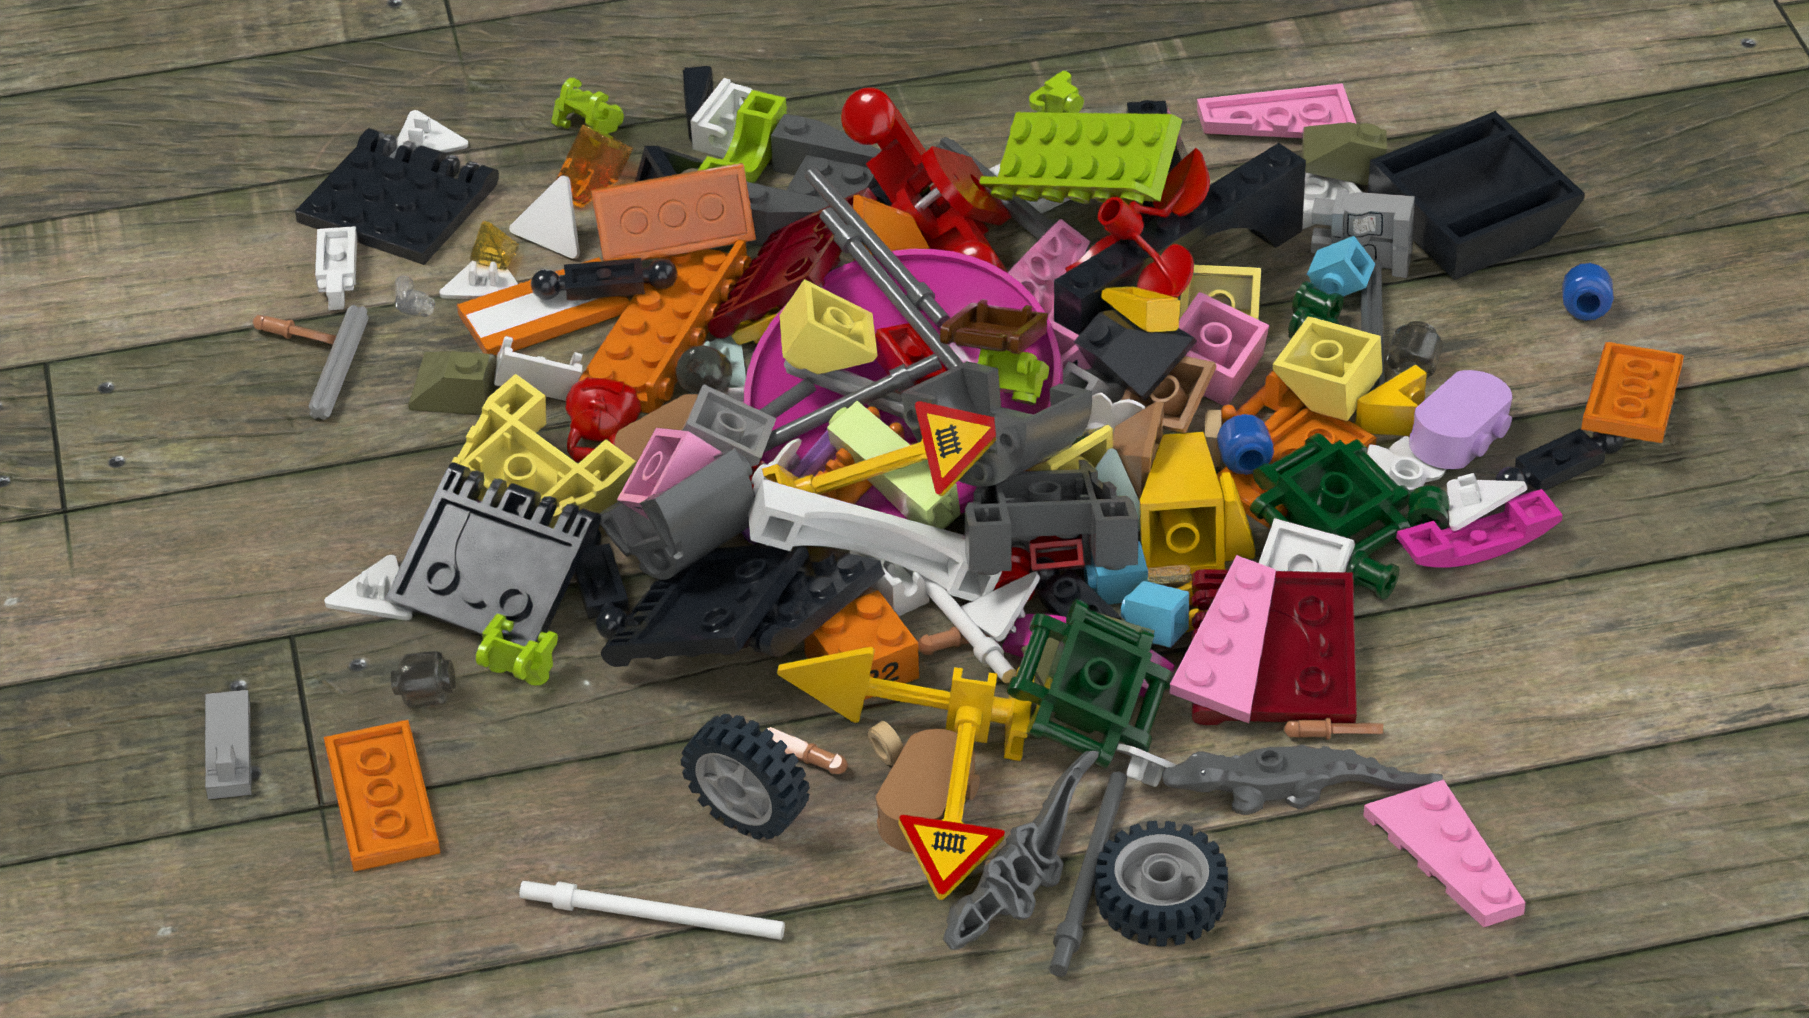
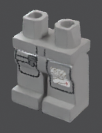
(1377, 221)

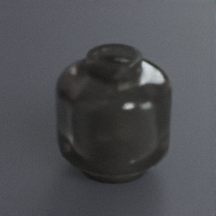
(1415, 345)
(703, 359)
(424, 679)

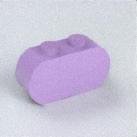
(1461, 419)

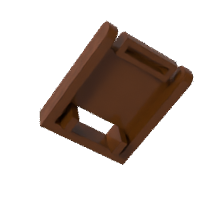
(994, 327)

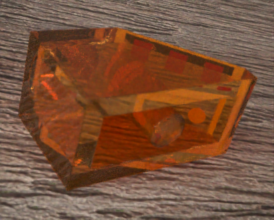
(593, 163)

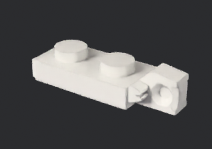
(336, 263)

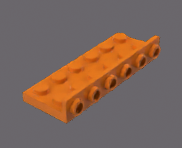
(666, 323)

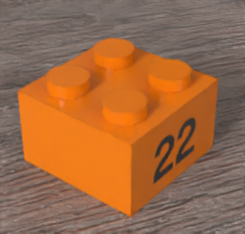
(874, 624)

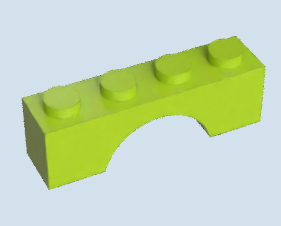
(752, 134)

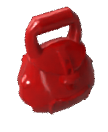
(598, 412)

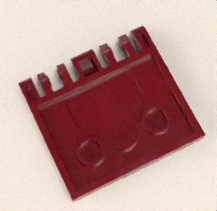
(787, 258)
(1306, 649)

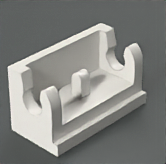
(716, 119)
(547, 376)
(898, 587)

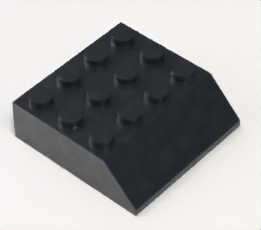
(1477, 193)

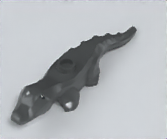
(1286, 774)
(1019, 866)

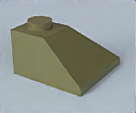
(1343, 150)
(454, 382)

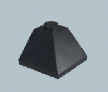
(1130, 354)

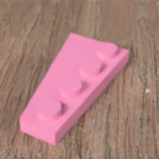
(1275, 112)
(1048, 261)
(1228, 646)
(1449, 847)

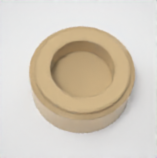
(885, 742)

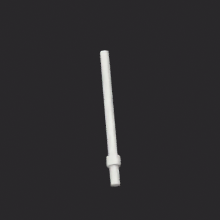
(985, 648)
(567, 896)

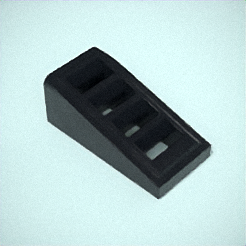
(697, 89)

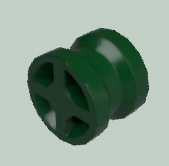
(1427, 505)

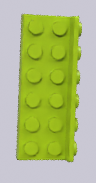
(1086, 157)

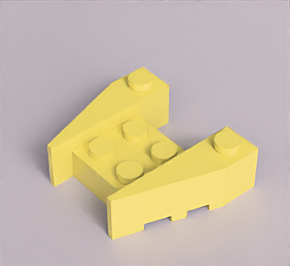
(508, 448)

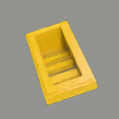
(1145, 308)
(1237, 531)

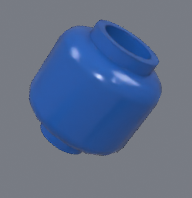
(1587, 291)
(1245, 444)

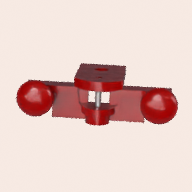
(908, 169)

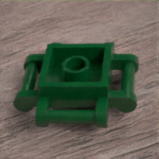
(1332, 491)
(1091, 682)

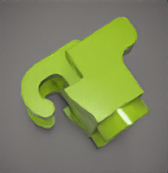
(1057, 96)
(588, 105)
(1018, 373)
(525, 662)

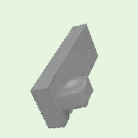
(227, 744)

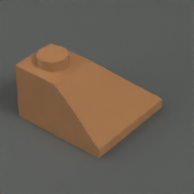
(1180, 392)
(1138, 443)

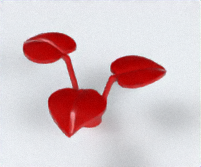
(1182, 193)

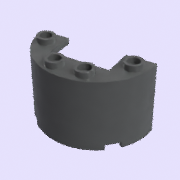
(1020, 436)
(686, 518)

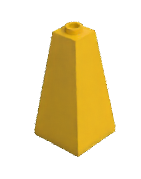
(1183, 506)

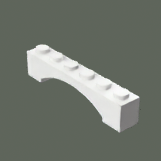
(795, 517)

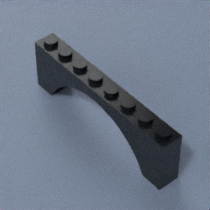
(1258, 196)

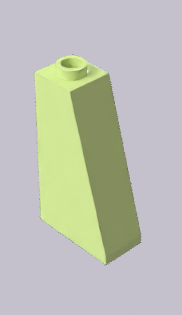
(906, 488)

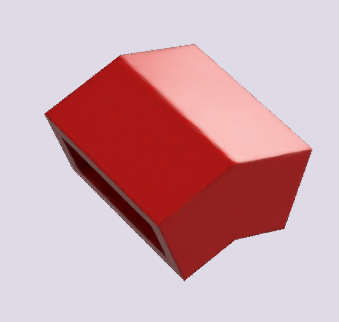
(1062, 559)

